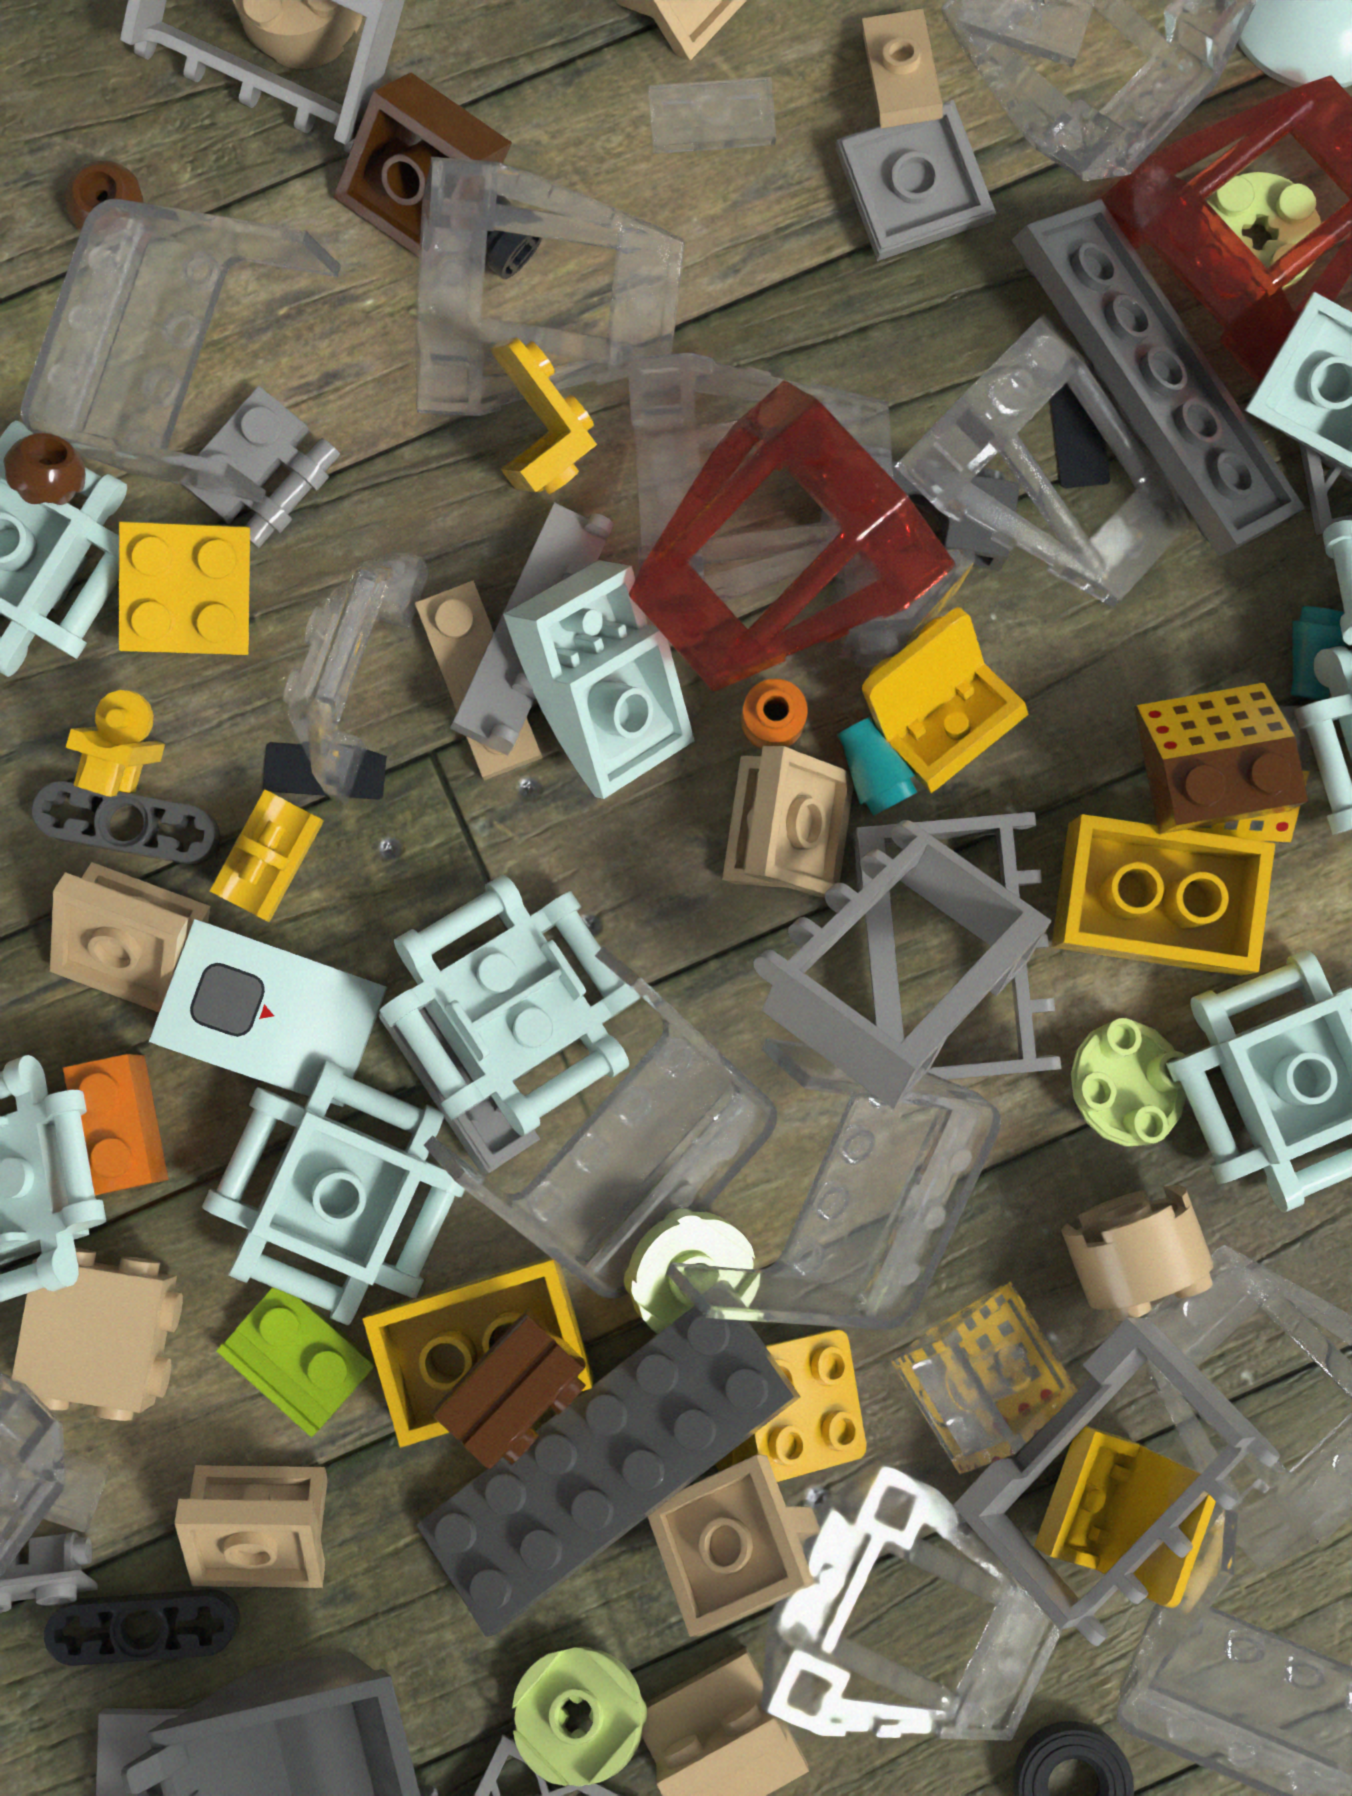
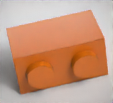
(119, 1122)

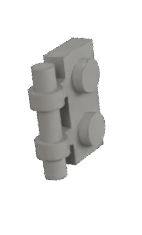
(257, 443)

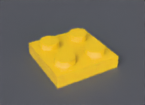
(184, 588)

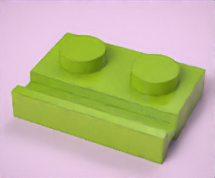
(297, 1358)

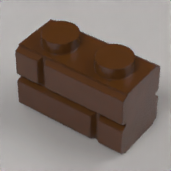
(510, 1390)

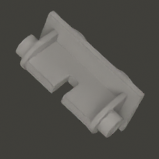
(51, 1574)

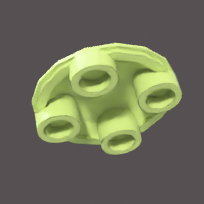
(1125, 1083)

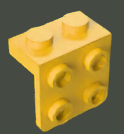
(550, 459)
(941, 700)
(823, 1424)
(1109, 1499)

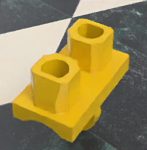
(113, 748)
(266, 855)

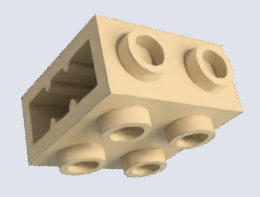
(100, 1337)

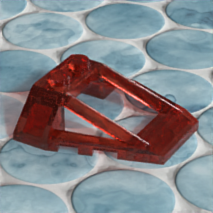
(1207, 253)
(846, 483)

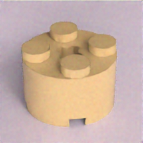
(298, 31)
(1139, 1252)

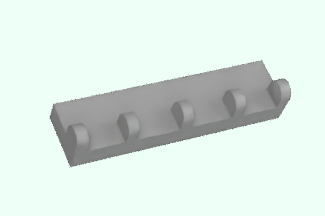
(500, 690)

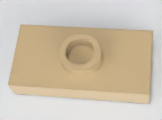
(902, 68)

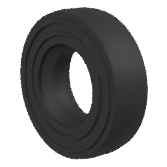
(1066, 1742)

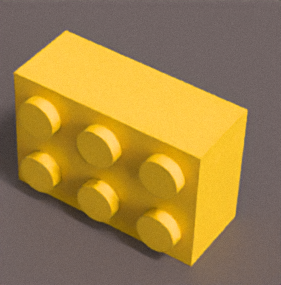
(1163, 896)
(438, 1337)

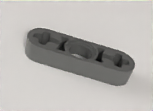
(168, 848)

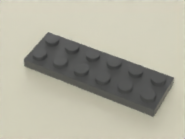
(1158, 375)
(606, 1464)

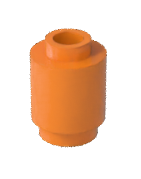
(765, 732)

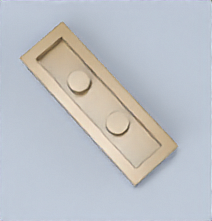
(459, 639)

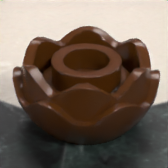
(95, 179)
(44, 469)

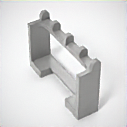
(145, 29)
(882, 945)
(847, 1037)
(1008, 1478)

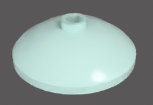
(1300, 40)

